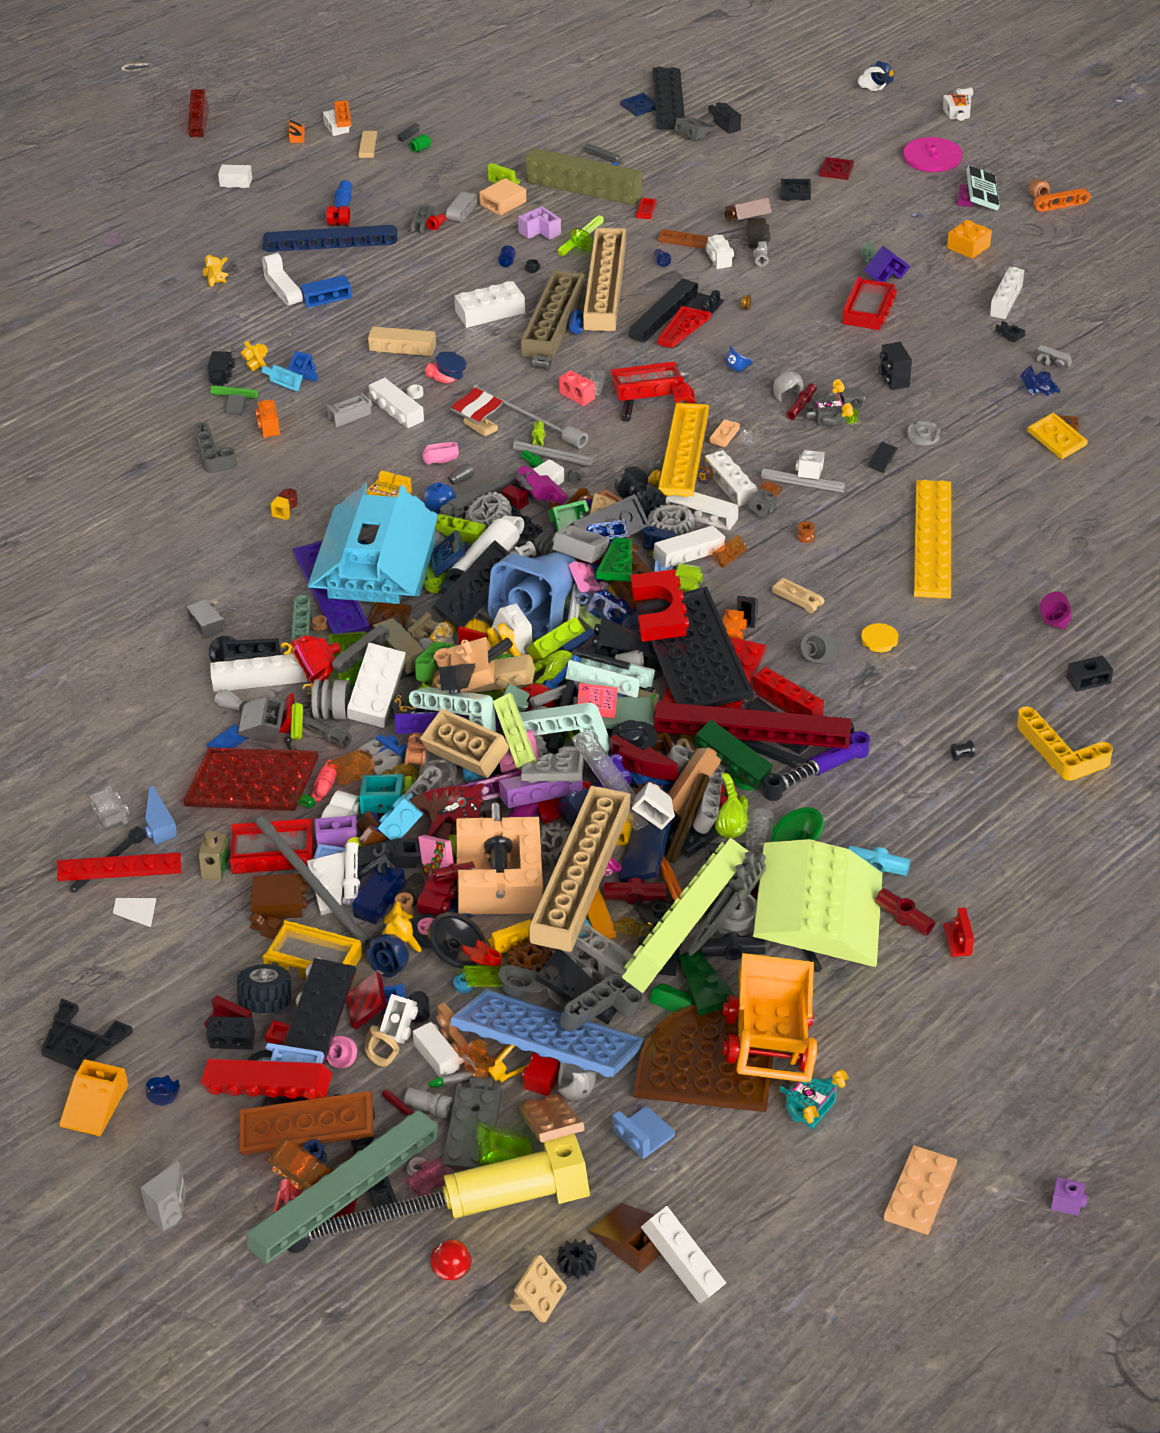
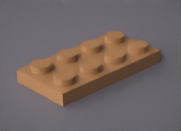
(550, 1118)

